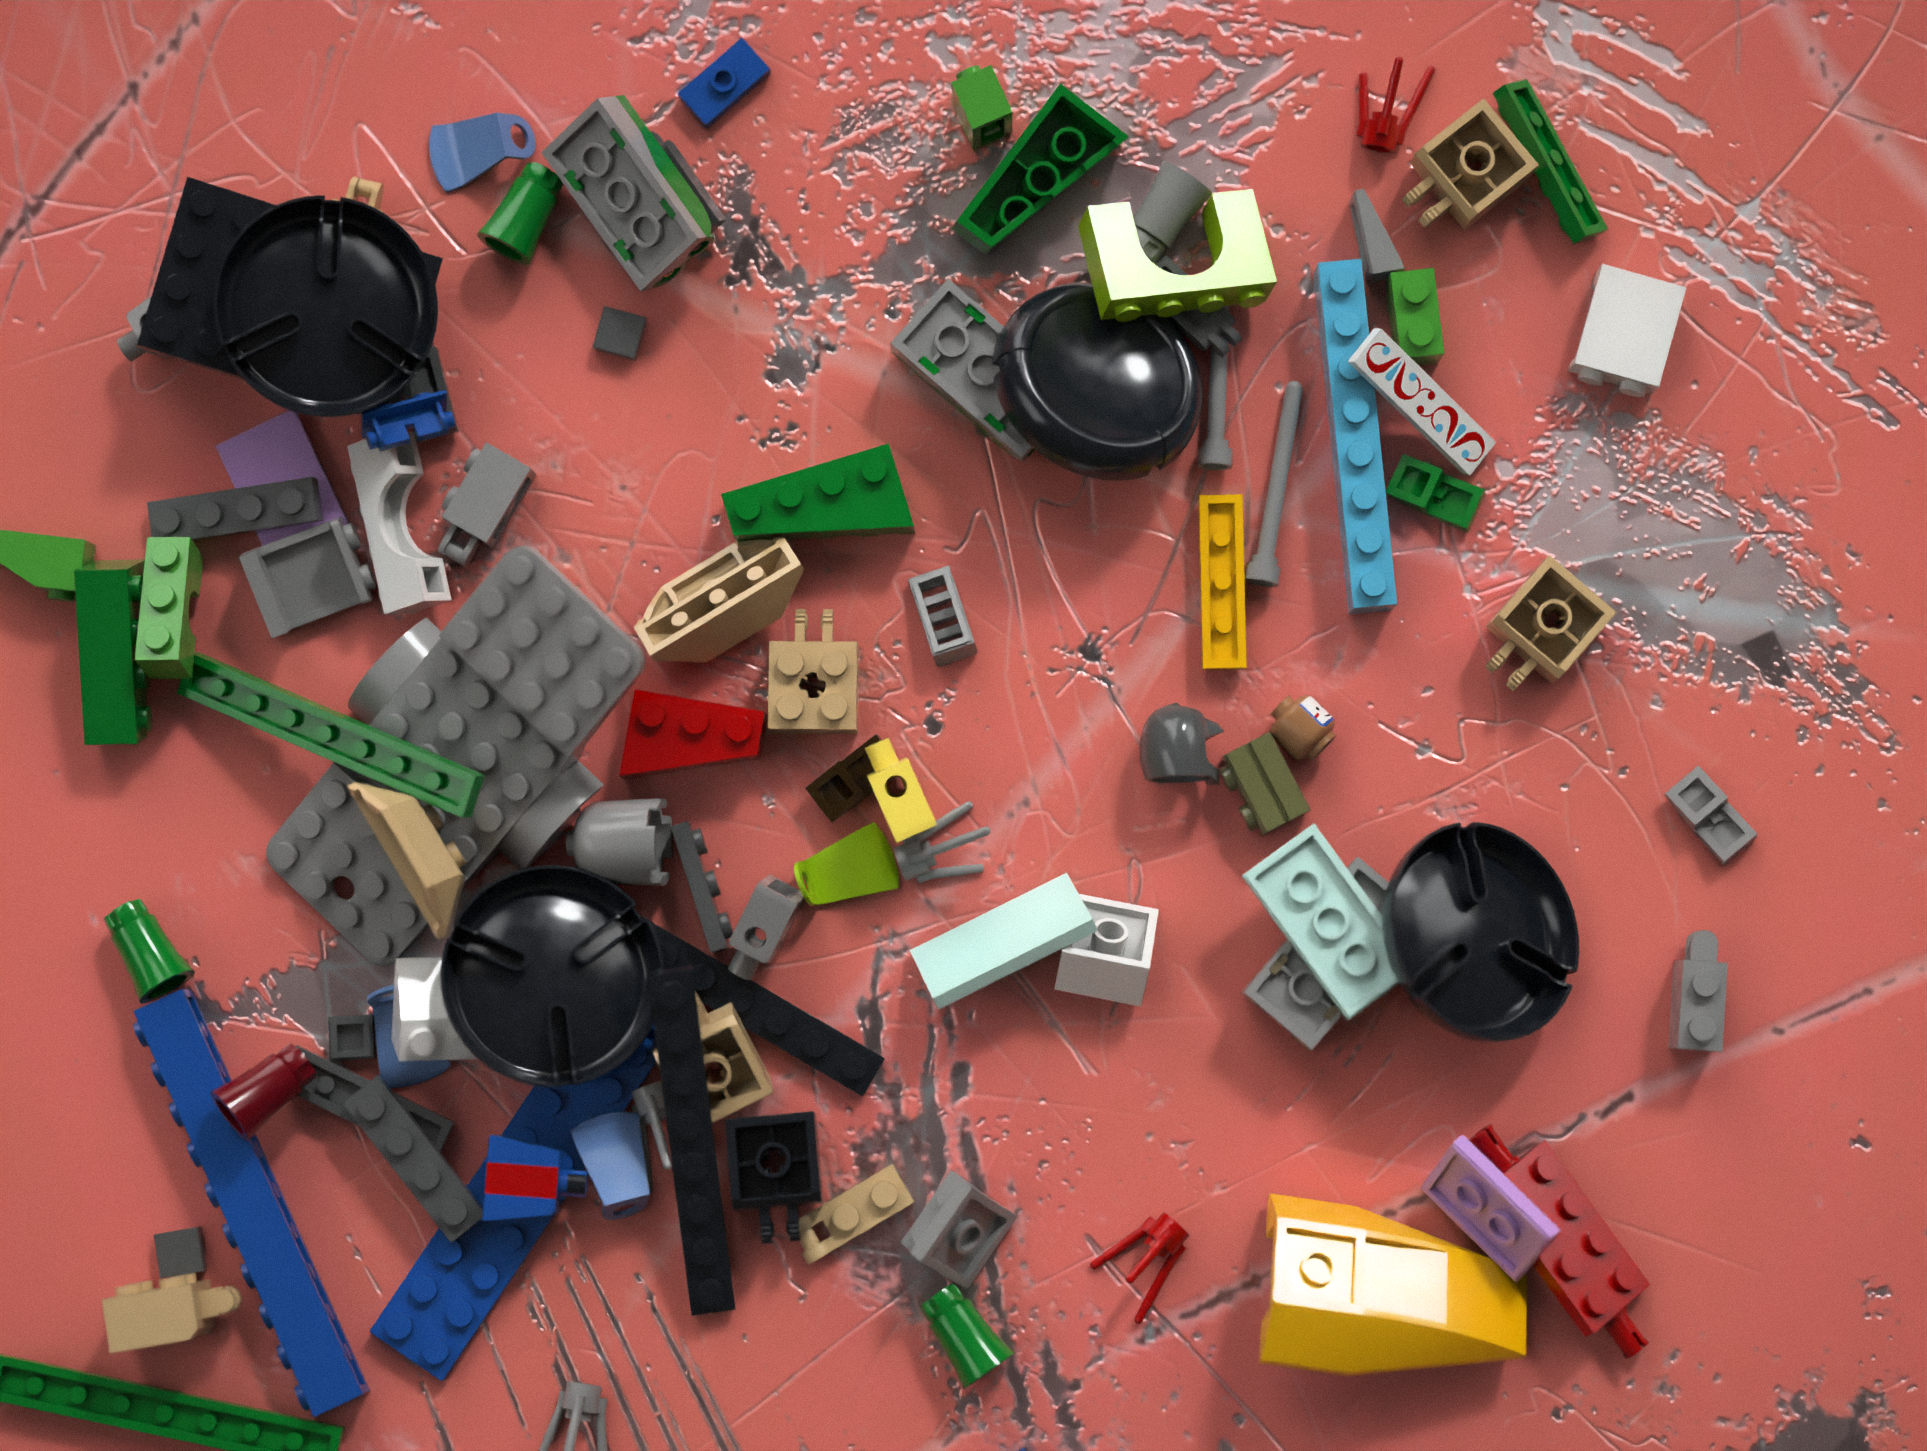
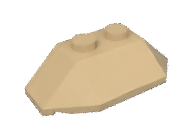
(720, 601)
(416, 851)

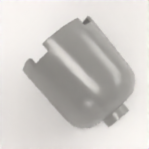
(623, 841)

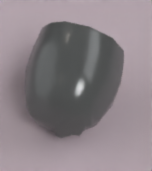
(1175, 746)

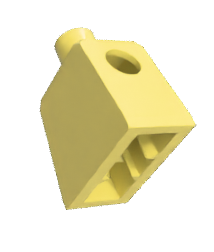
(908, 810)

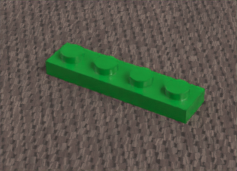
(1555, 172)

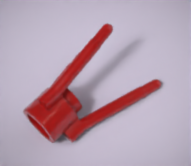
(1381, 131)
(1163, 1238)

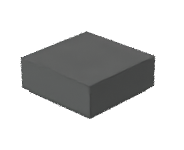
(619, 333)
(351, 1037)
(180, 1252)

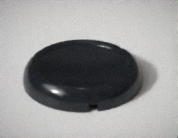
(325, 306)
(1096, 390)
(1480, 932)
(550, 976)

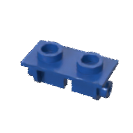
(388, 423)

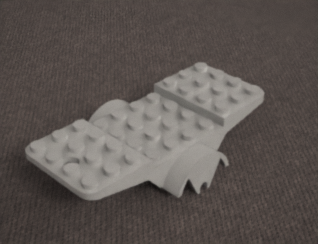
(499, 690)

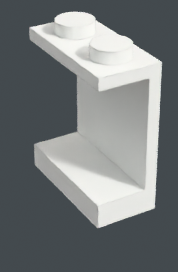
(1627, 331)

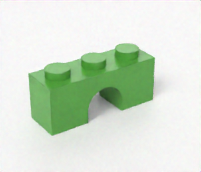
(164, 634)

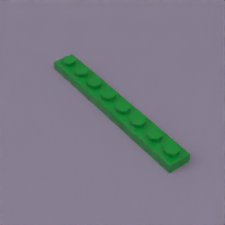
(333, 735)
(159, 1410)

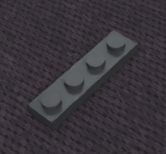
(237, 510)
(336, 1084)
(415, 1158)

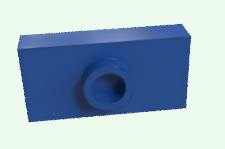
(724, 83)

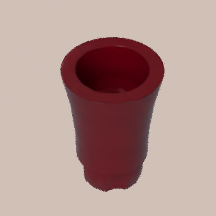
(263, 1090)

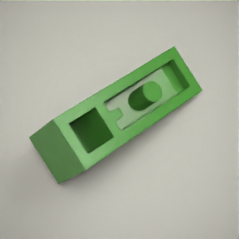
(46, 560)

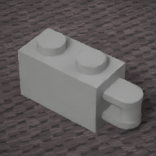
(483, 501)
(1698, 996)

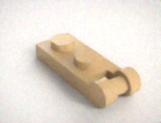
(854, 1212)

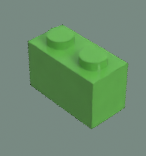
(981, 106)
(1415, 314)

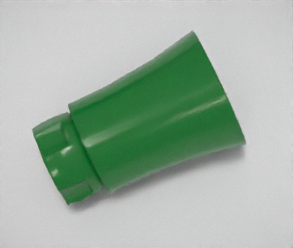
(522, 214)
(146, 951)
(964, 1335)

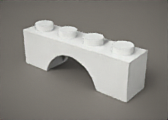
(404, 573)

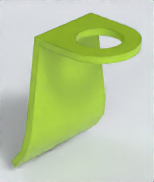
(849, 868)

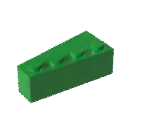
(1045, 161)

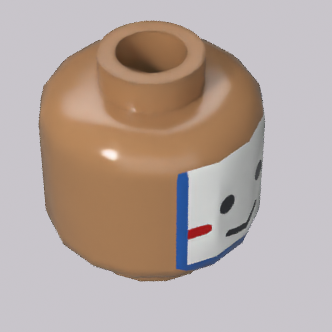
(1302, 727)

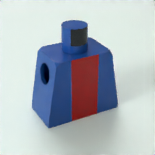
(527, 1179)

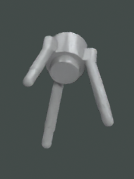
(917, 856)
(651, 1109)
(580, 1403)

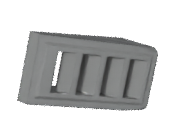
(1374, 244)
(954, 649)

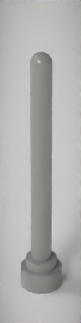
(1215, 451)
(1263, 566)

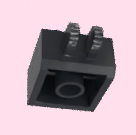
(794, 1185)

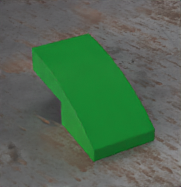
(1435, 493)

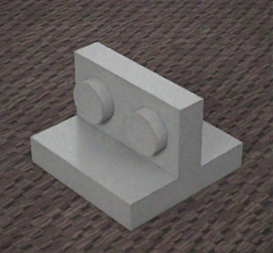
(958, 1230)

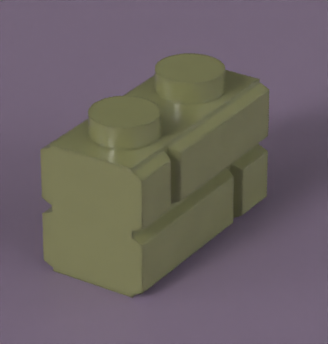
(1264, 785)

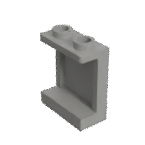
(308, 575)

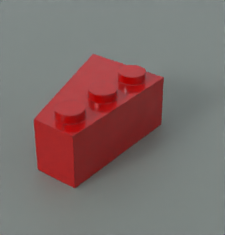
(688, 733)

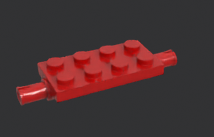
(1585, 1259)

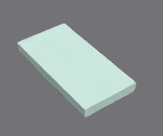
(1325, 919)
(1003, 940)

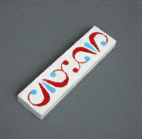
(1421, 401)

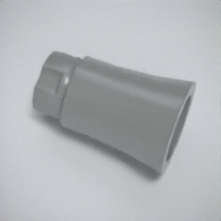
(1168, 208)

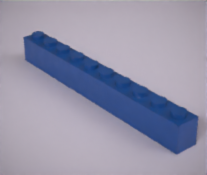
(252, 1206)

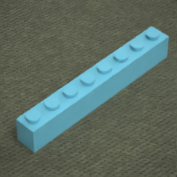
(1354, 439)

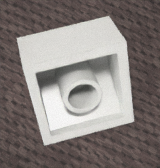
(1115, 958)
(419, 1015)

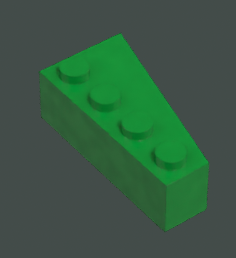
(828, 500)
(107, 637)

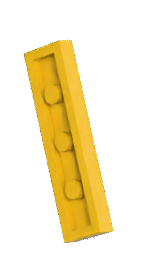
(1222, 582)

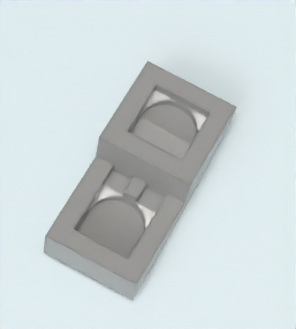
(1710, 815)

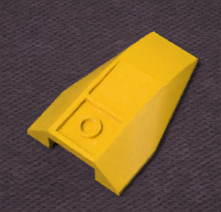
(1381, 1296)

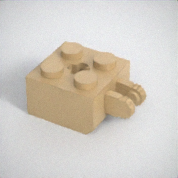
(1463, 191)
(1543, 648)
(799, 660)
(741, 1072)
(167, 1314)

